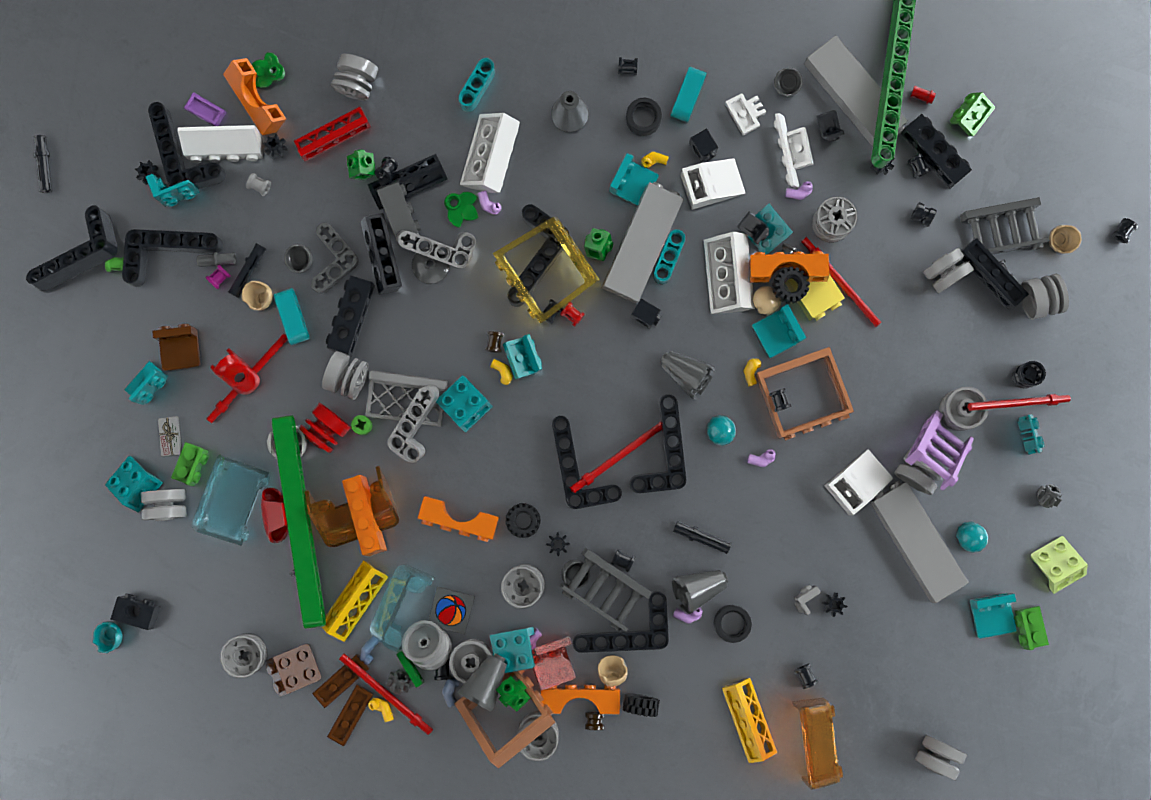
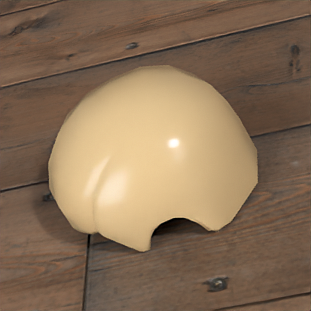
(1065, 239)
(257, 295)
(766, 301)
(612, 670)

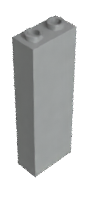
(848, 86)
(642, 242)
(918, 541)

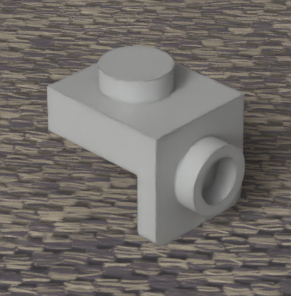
(807, 594)

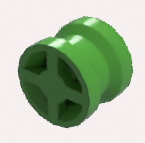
(364, 427)

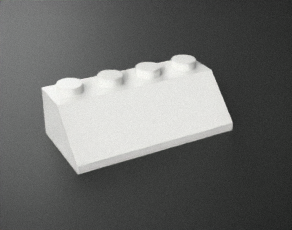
(221, 143)
(490, 152)
(728, 273)

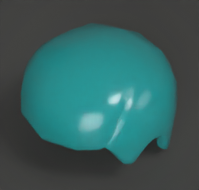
(721, 430)
(972, 537)
(107, 637)

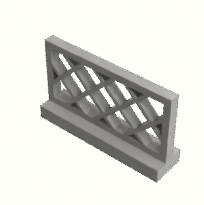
(403, 381)

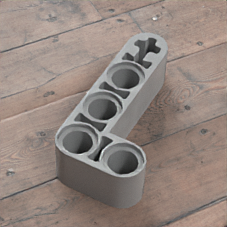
(433, 246)
(415, 420)

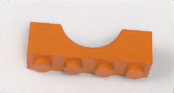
(242, 80)
(765, 265)
(435, 512)
(367, 530)
(605, 699)

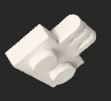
(745, 112)

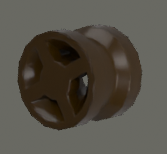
(594, 721)

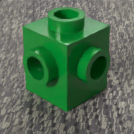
(361, 165)
(598, 244)
(513, 693)

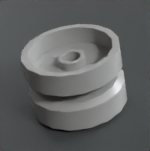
(947, 269)
(952, 410)
(918, 476)
(163, 504)
(426, 645)
(460, 656)
(940, 758)

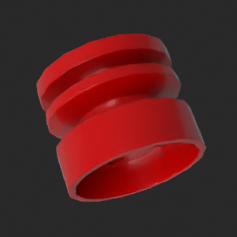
(324, 428)

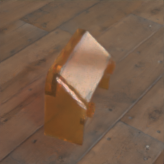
(336, 523)
(819, 743)

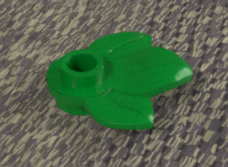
(265, 70)
(463, 209)

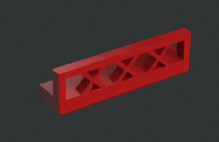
(334, 137)

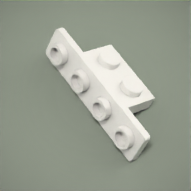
(795, 149)

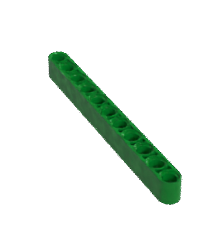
(898, 43)
(298, 522)

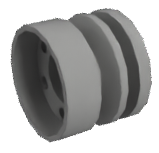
(354, 77)
(823, 219)
(1045, 296)
(348, 377)
(513, 591)
(232, 653)
(542, 746)

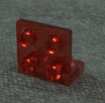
(553, 664)

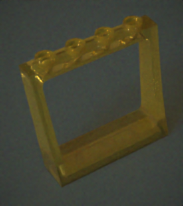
(572, 251)

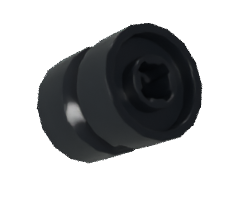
(1029, 374)

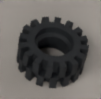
(801, 280)
(511, 520)
(641, 705)

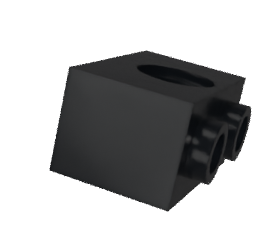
(124, 612)

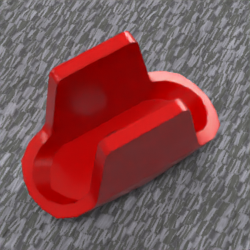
(232, 365)
(274, 515)

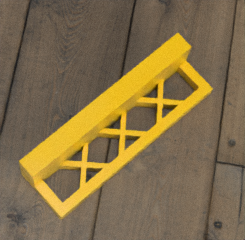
(350, 599)
(746, 722)

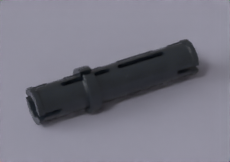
(43, 170)
(247, 270)
(682, 529)

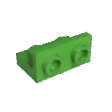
(973, 113)
(190, 464)
(1031, 628)

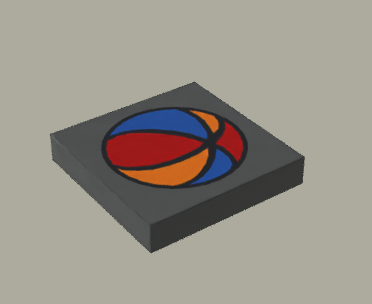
(451, 610)

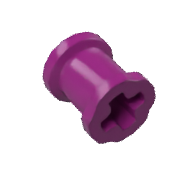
(218, 276)

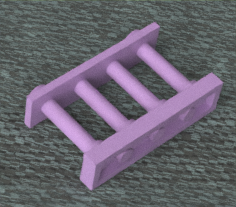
(923, 444)

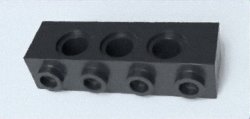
(936, 161)
(381, 253)
(353, 326)

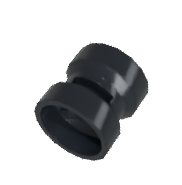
(923, 214)

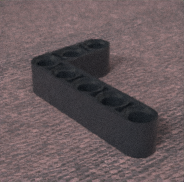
(174, 155)
(164, 244)
(540, 256)
(80, 259)
(669, 452)
(573, 471)
(631, 635)

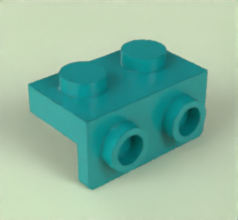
(523, 357)

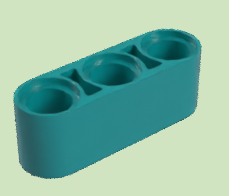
(477, 76)
(688, 94)
(672, 248)
(291, 316)

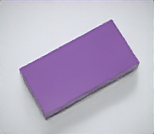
(205, 110)

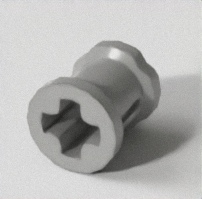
(258, 184)

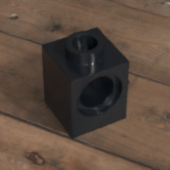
(704, 145)
(646, 314)

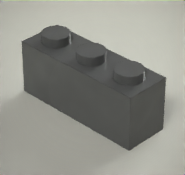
(397, 209)

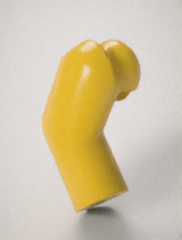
(653, 158)
(504, 369)
(750, 369)
(381, 706)

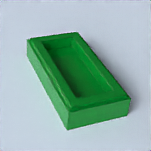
(411, 669)

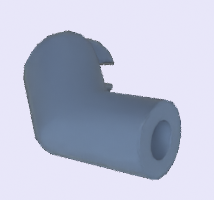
(366, 649)
(448, 691)

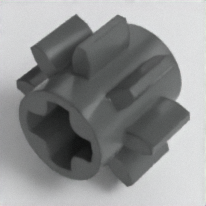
(1049, 496)
(398, 682)

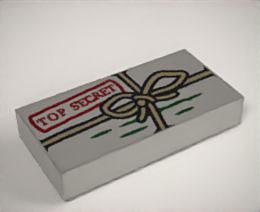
(169, 436)

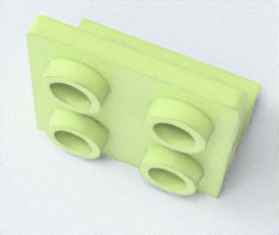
(1060, 564)

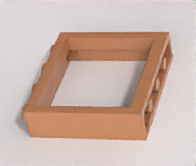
(825, 354)
(520, 741)

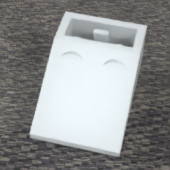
(711, 182)
(858, 482)

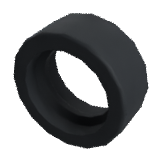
(643, 102)
(732, 638)

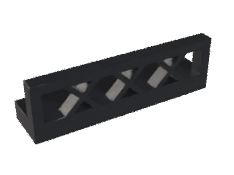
(414, 182)
(993, 274)

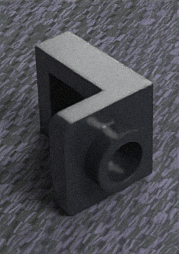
(829, 126)
(754, 227)

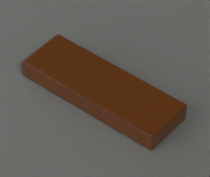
(338, 683)
(350, 715)

